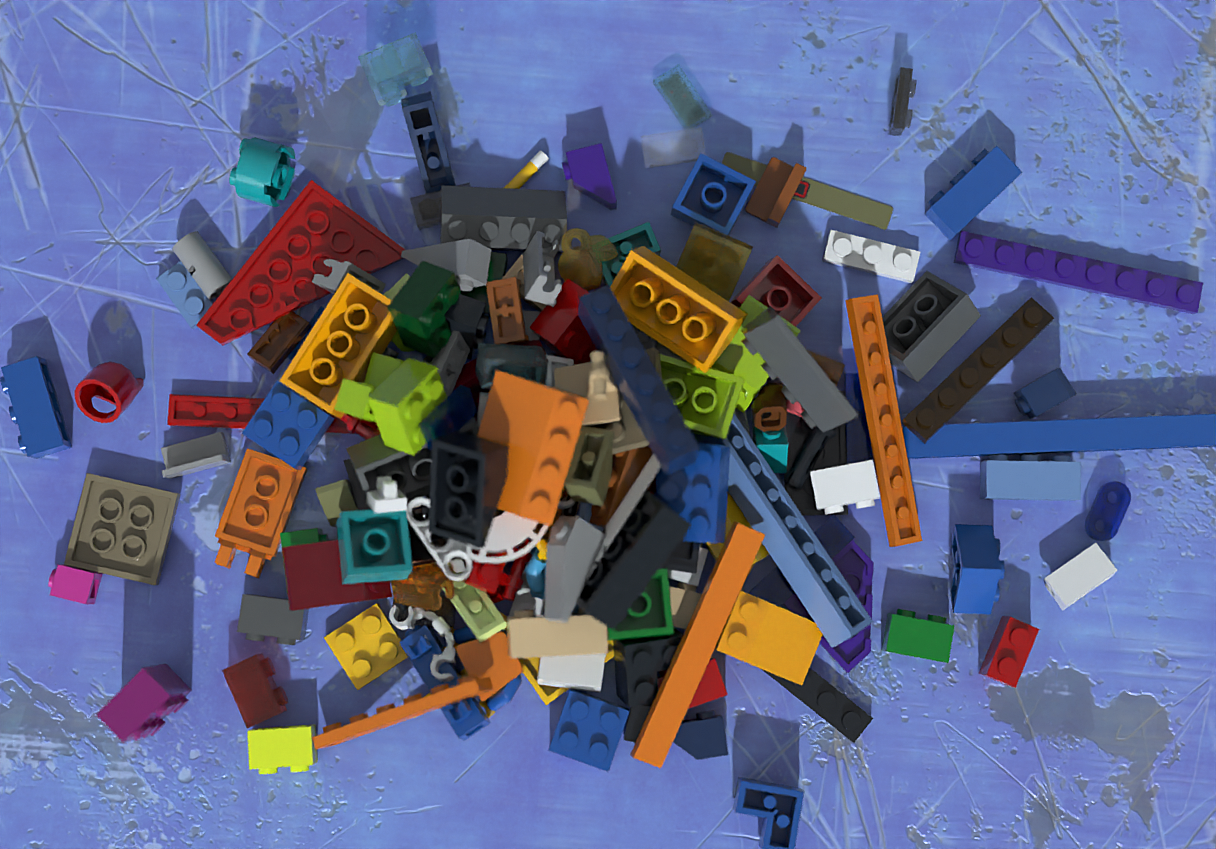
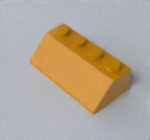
(675, 308)
(341, 344)

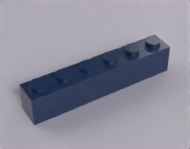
(638, 380)

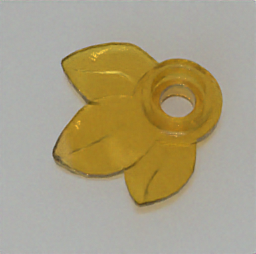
(588, 259)

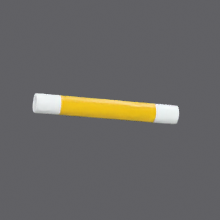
(528, 171)

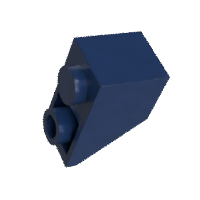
(703, 736)

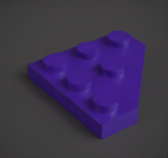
(858, 573)

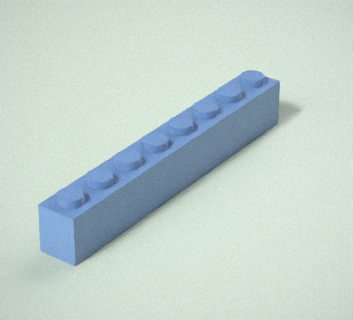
(790, 539)

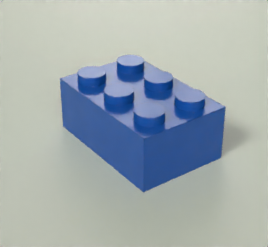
(700, 493)

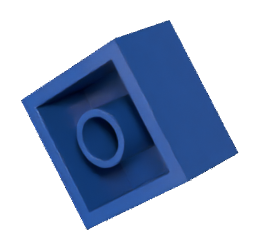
(712, 195)
(288, 426)
(589, 729)

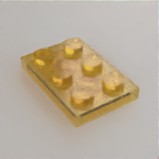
(714, 259)

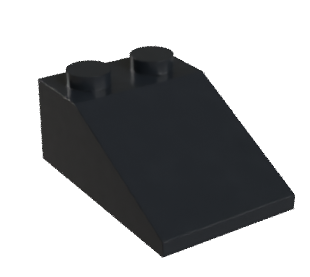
(466, 486)

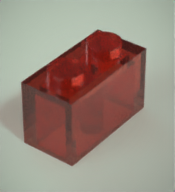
(255, 689)

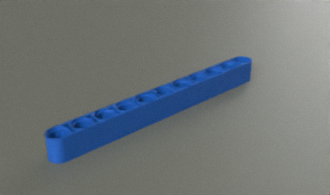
(1065, 436)

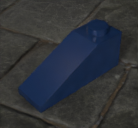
(427, 141)

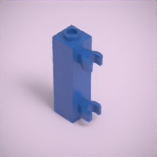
(464, 716)

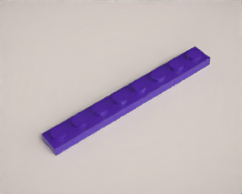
(1078, 272)

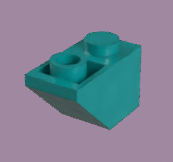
(773, 447)

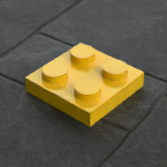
(366, 646)

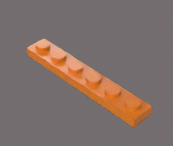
(413, 706)

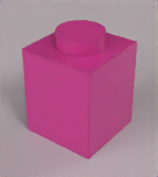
(74, 584)

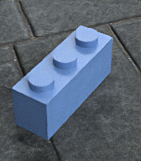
(1030, 478)

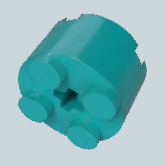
(263, 171)

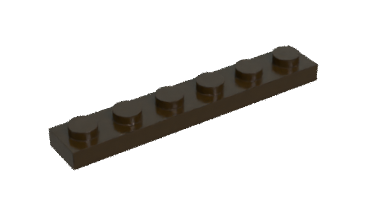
(977, 370)

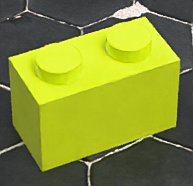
(282, 748)

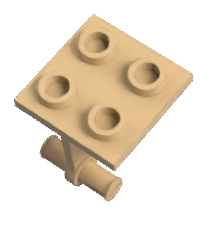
(594, 382)

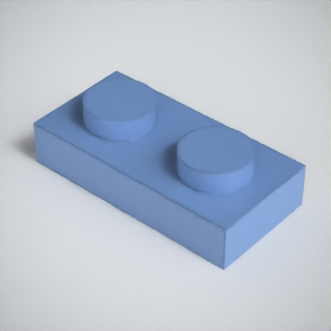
(185, 293)

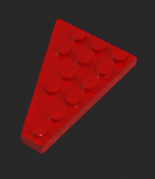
(284, 264)

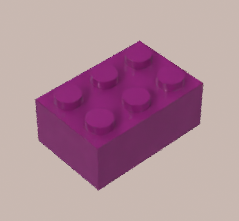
(144, 703)

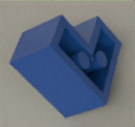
(975, 569)
(778, 806)

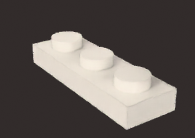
(871, 256)

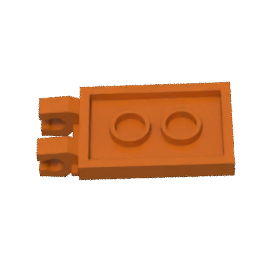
(258, 510)

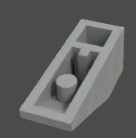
(463, 257)
(568, 563)

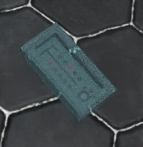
(682, 98)

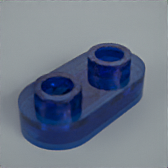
(1110, 513)

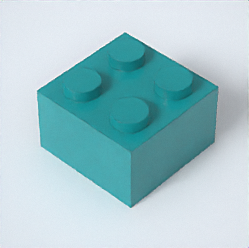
(373, 546)

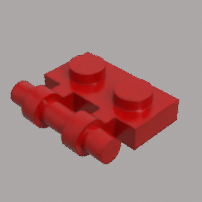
(489, 575)

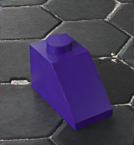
(590, 174)

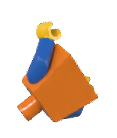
(489, 660)

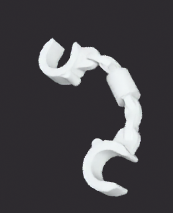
(440, 626)

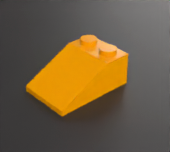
(770, 638)

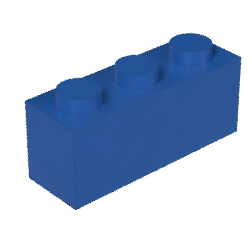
(972, 191)
(35, 407)

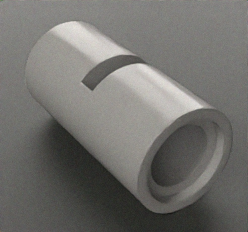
(203, 264)

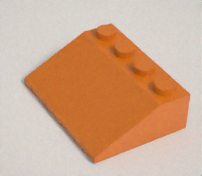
(541, 434)

